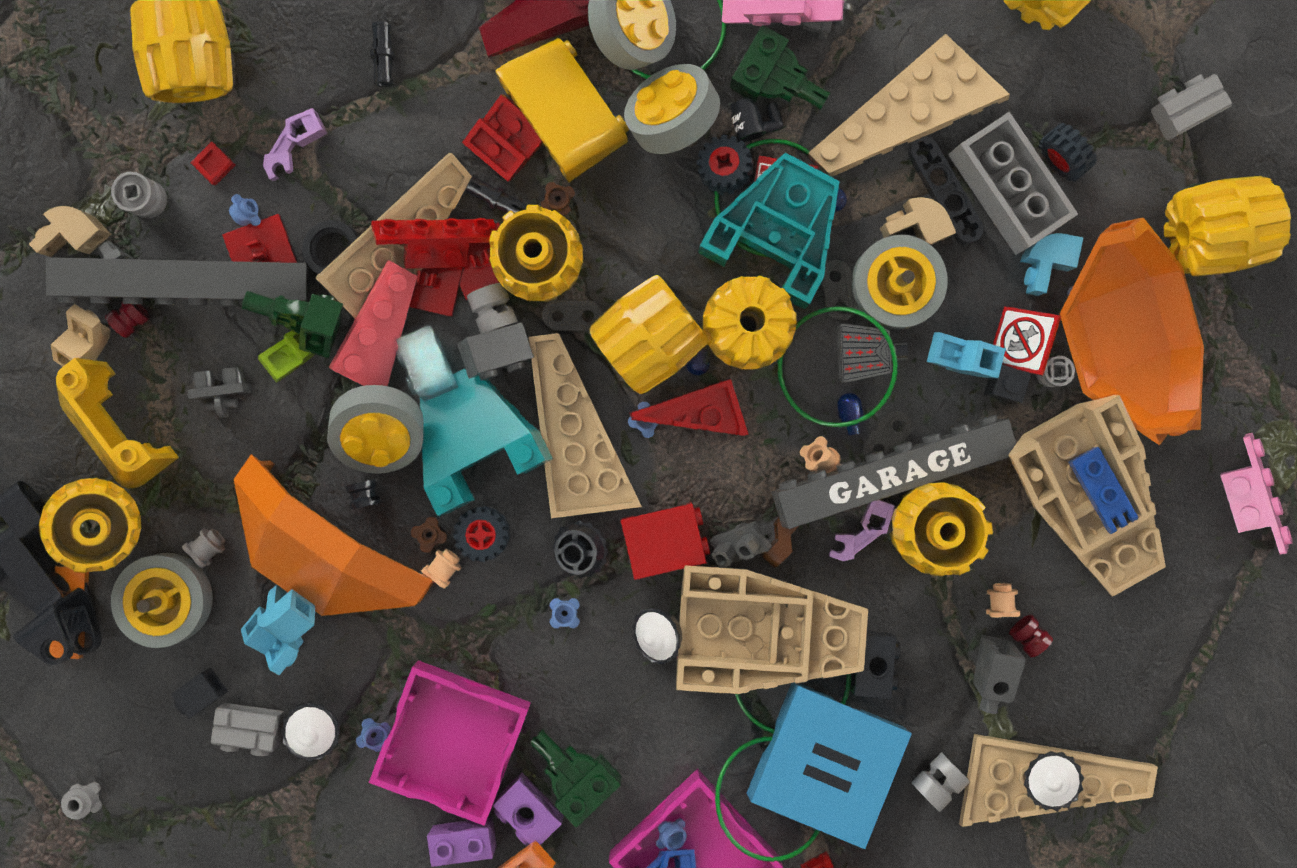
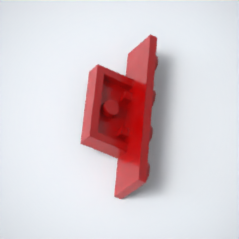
(433, 241)

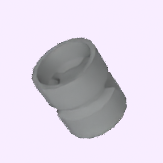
(139, 195)
(492, 308)
(933, 790)

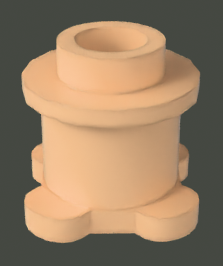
(820, 456)
(442, 567)
(1002, 601)

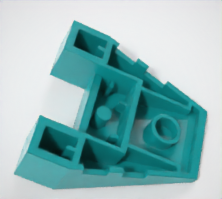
(785, 218)
(466, 429)

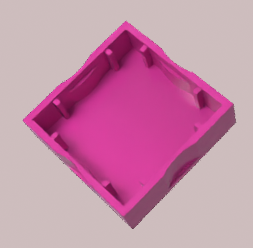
(450, 742)
(696, 806)

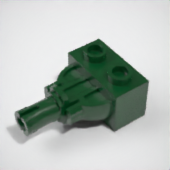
(774, 72)
(313, 320)
(576, 778)

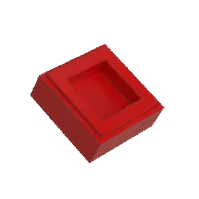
(213, 163)

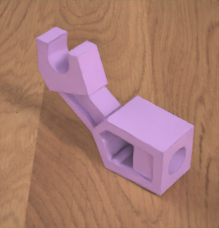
(281, 150)
(856, 542)

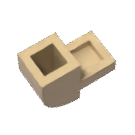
(926, 218)
(70, 226)
(82, 339)

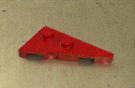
(707, 408)

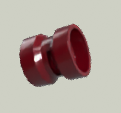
(126, 318)
(1031, 636)

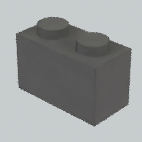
(495, 351)

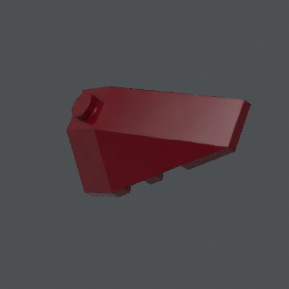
(531, 22)

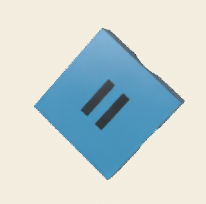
(828, 765)

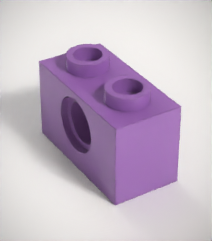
(524, 793)
(461, 842)

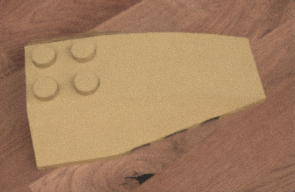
(1057, 495)
(762, 632)

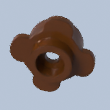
(564, 193)
(426, 543)

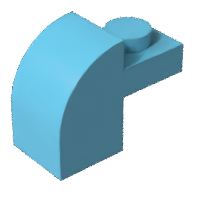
(1052, 252)
(966, 356)
(287, 615)
(278, 654)

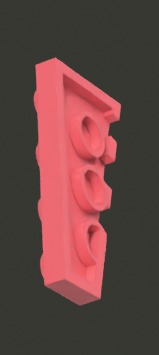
(371, 341)

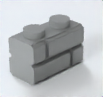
(1191, 106)
(247, 728)

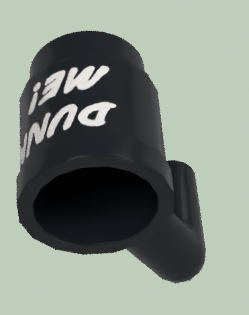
(748, 120)

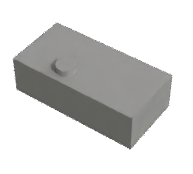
(1012, 183)

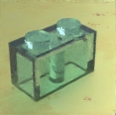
(425, 363)

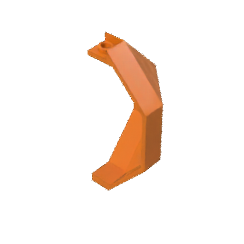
(1137, 331)
(314, 556)

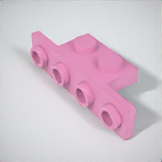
(781, 11)
(1252, 498)

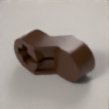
(781, 545)

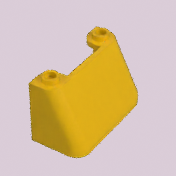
(563, 107)
(81, 391)

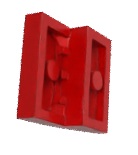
(503, 138)

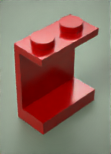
(665, 540)

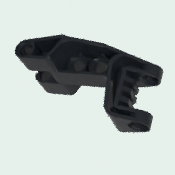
(31, 578)

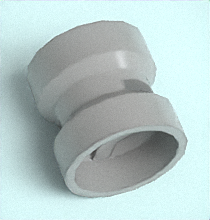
(1052, 374)

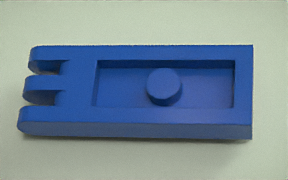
(1103, 489)

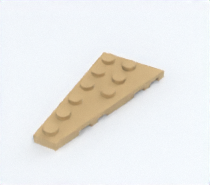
(917, 102)
(360, 264)
(584, 466)
(999, 771)

